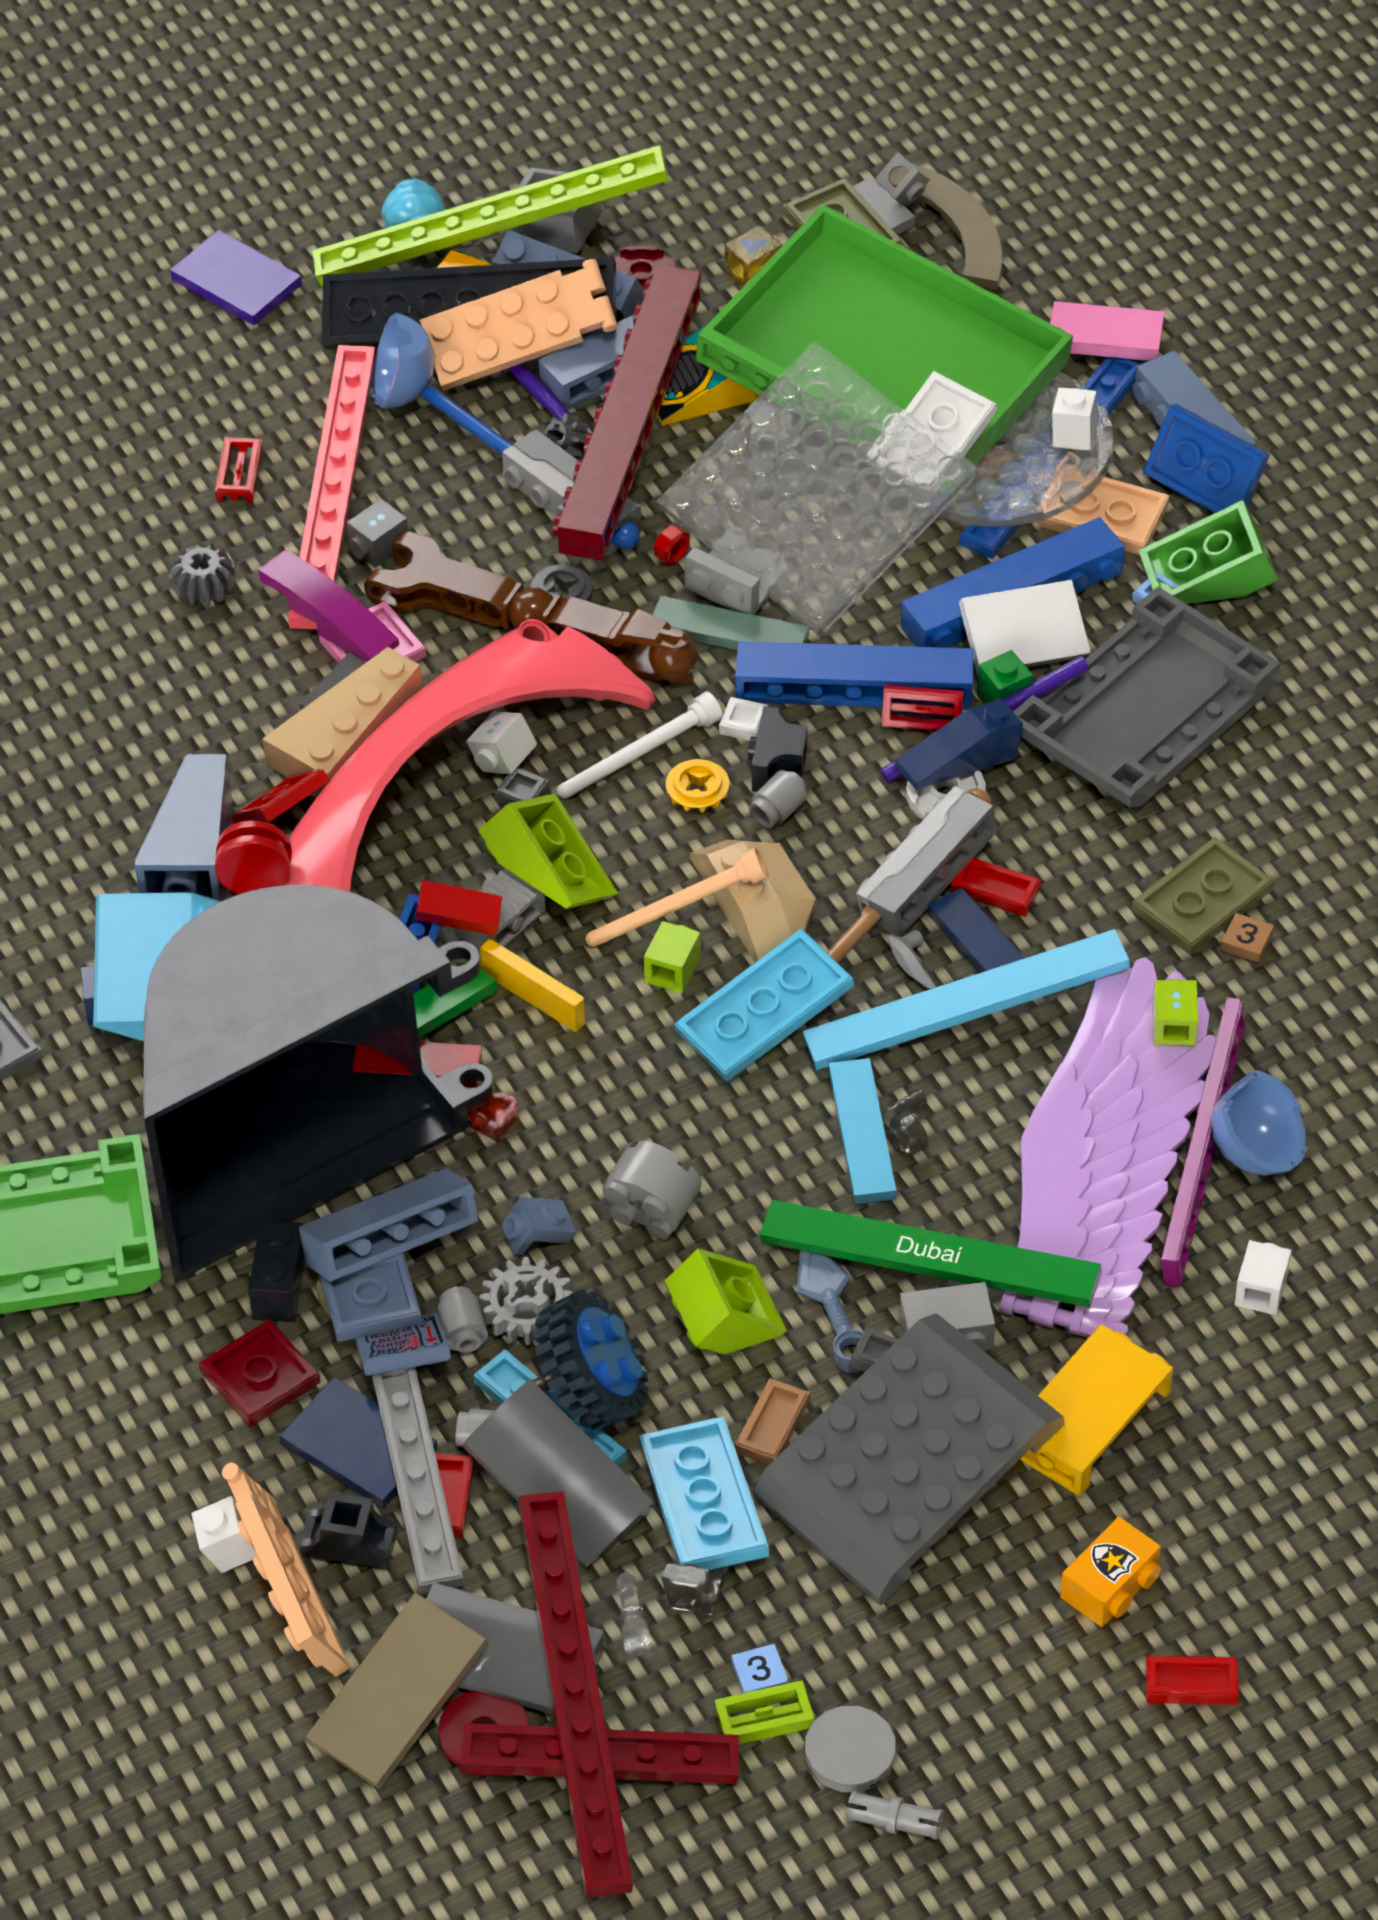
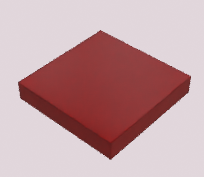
(282, 796)

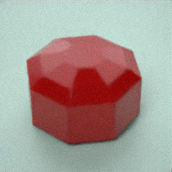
(671, 544)

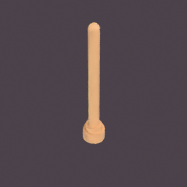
(747, 868)

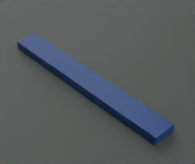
(1112, 383)

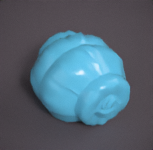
(410, 201)

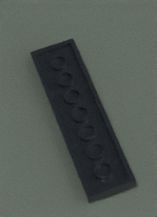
(362, 302)

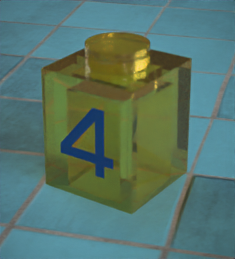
(749, 254)

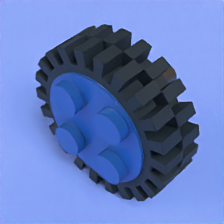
(590, 1360)

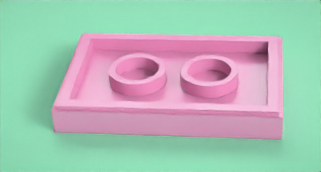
(1110, 330)

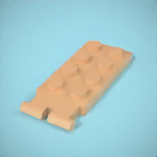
(518, 324)
(284, 1568)

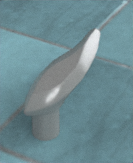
(903, 951)

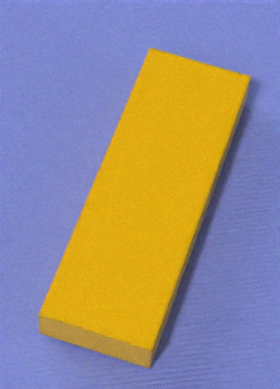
(533, 985)

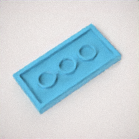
(764, 1005)
(703, 1495)

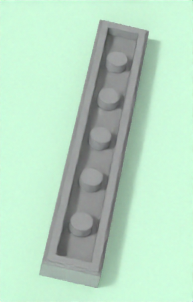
(417, 1479)

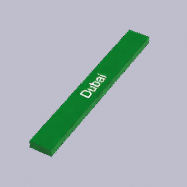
(931, 1253)

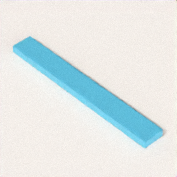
(966, 999)

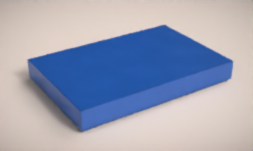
(1204, 461)

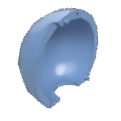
(402, 363)
(1259, 1125)

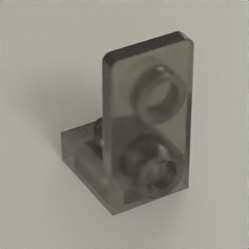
(692, 1587)

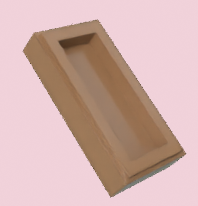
(772, 1421)

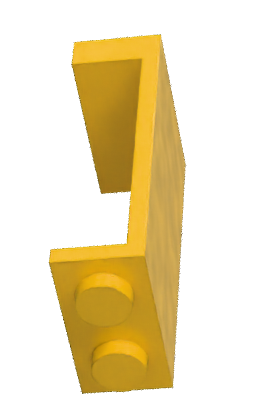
(1098, 1398)

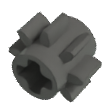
(568, 434)

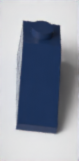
(964, 745)

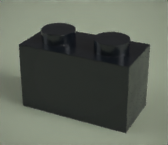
(277, 1272)

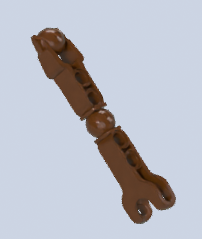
(496, 600)

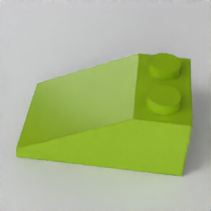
(547, 851)

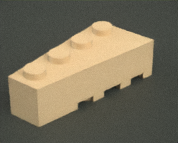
(343, 717)

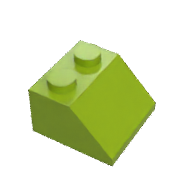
(723, 1303)

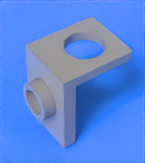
(910, 187)

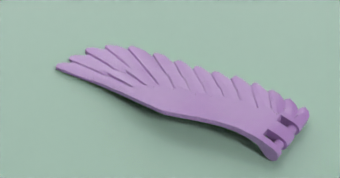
(1106, 1145)

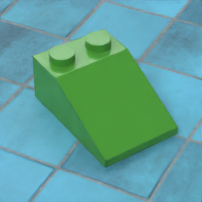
(1212, 558)

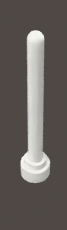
(703, 711)

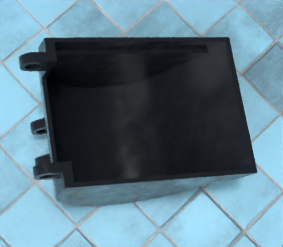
(256, 1057)

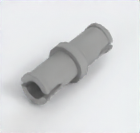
(894, 1815)

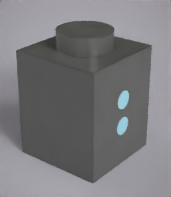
(374, 532)

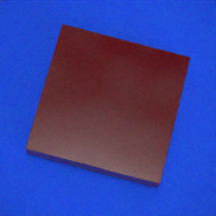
(259, 1373)

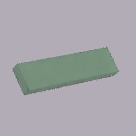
(724, 626)

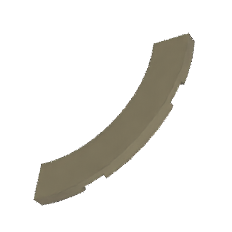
(968, 221)

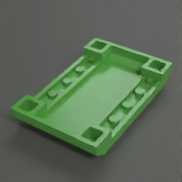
(76, 1227)

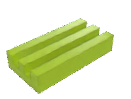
(765, 1721)

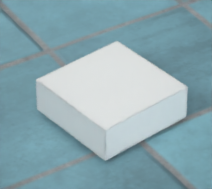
(741, 719)

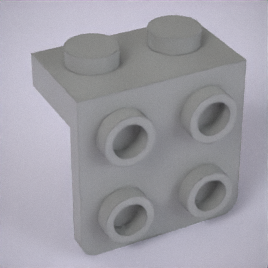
(722, 582)

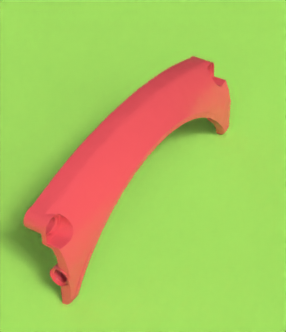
(509, 670)

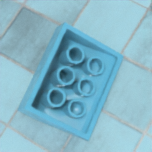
(128, 941)

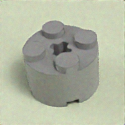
(650, 1188)

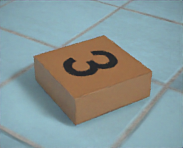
(1247, 938)

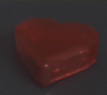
(494, 1116)

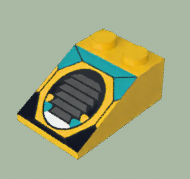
(699, 389)

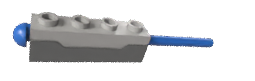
(538, 469)

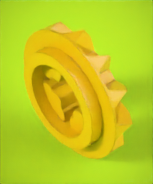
(700, 773)

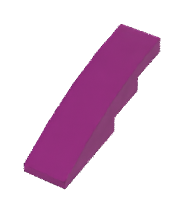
(333, 609)

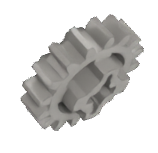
(525, 1294)

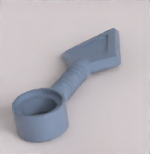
(824, 1282)

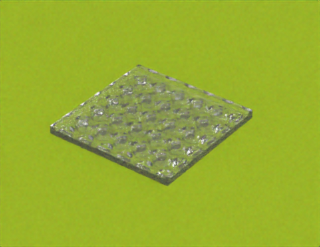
(818, 487)

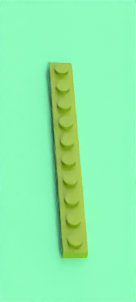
(493, 214)

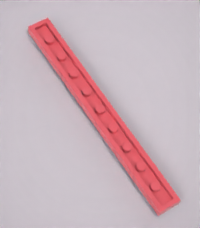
(336, 465)

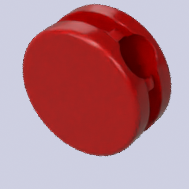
(252, 856)

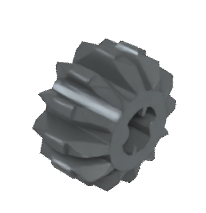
(202, 574)

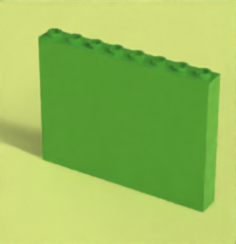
(886, 320)

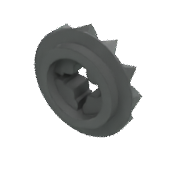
(566, 577)

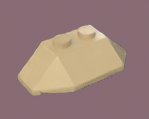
(763, 911)

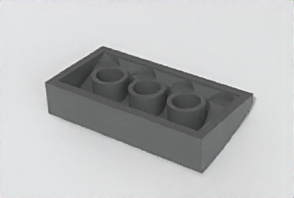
(540, 1450)
(514, 1659)

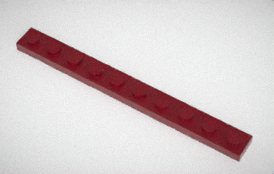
(575, 1696)

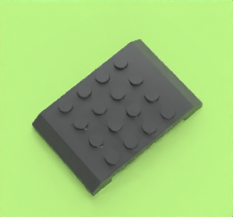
(1149, 699)
(904, 1455)

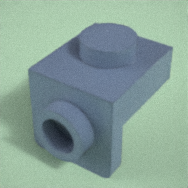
(537, 1221)

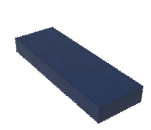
(973, 931)

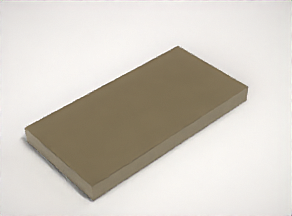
(397, 1691)

